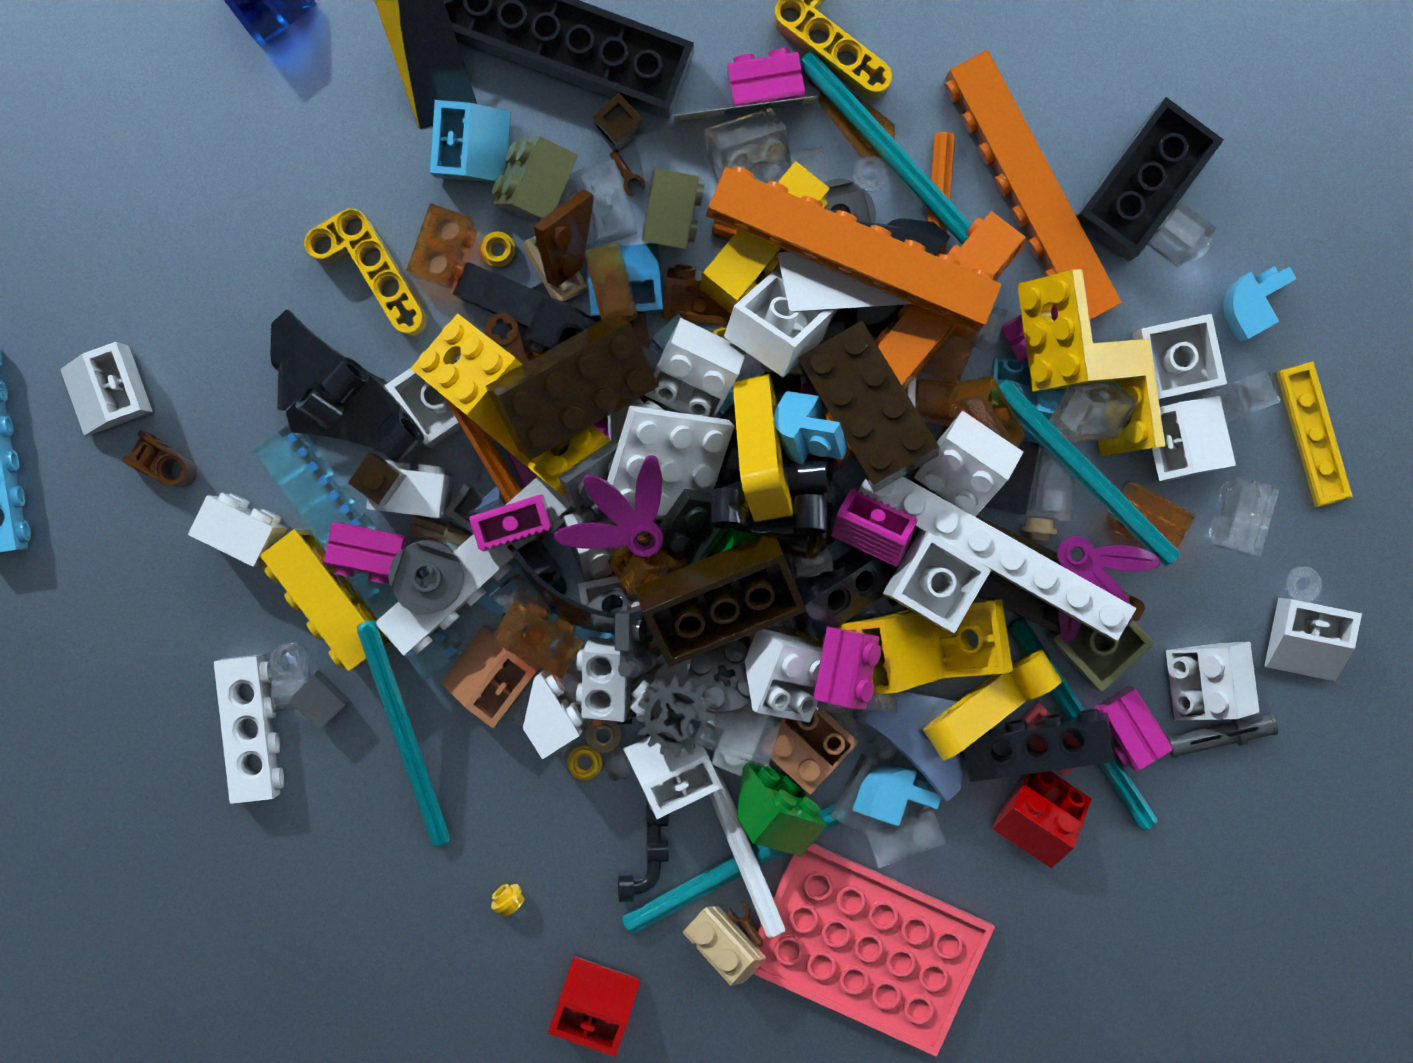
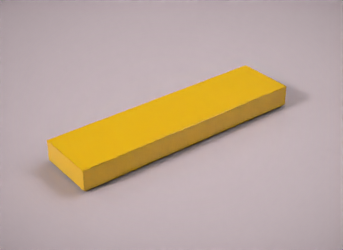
(1314, 434)

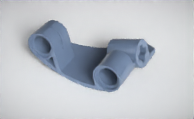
(905, 732)

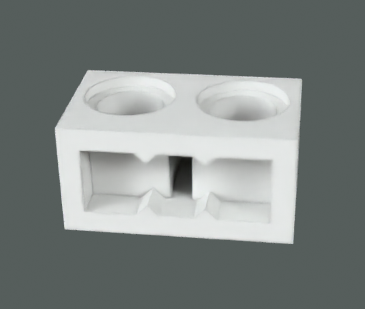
(602, 679)

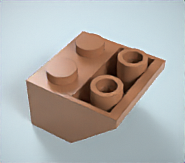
(488, 678)
(811, 748)

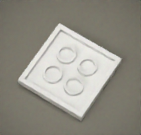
(685, 445)

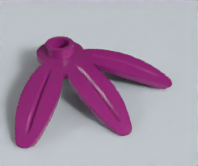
(618, 509)
(1091, 569)

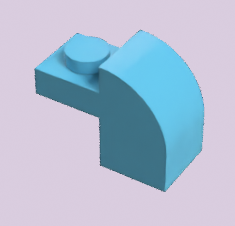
(1246, 302)
(806, 430)
(888, 789)

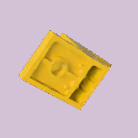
(1065, 355)
(465, 384)
(922, 652)

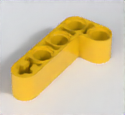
(837, 42)
(375, 275)
(760, 449)
(991, 703)

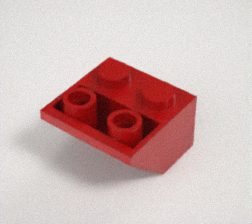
(1043, 816)
(594, 1006)

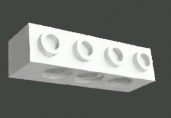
(244, 783)

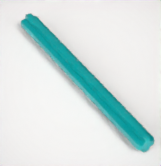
(886, 146)
(1089, 475)
(1070, 706)
(403, 732)
(703, 884)

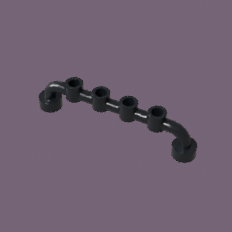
(656, 850)

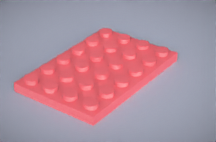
(872, 947)

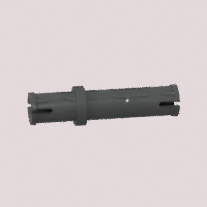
(1263, 726)

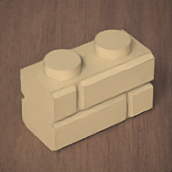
(724, 945)

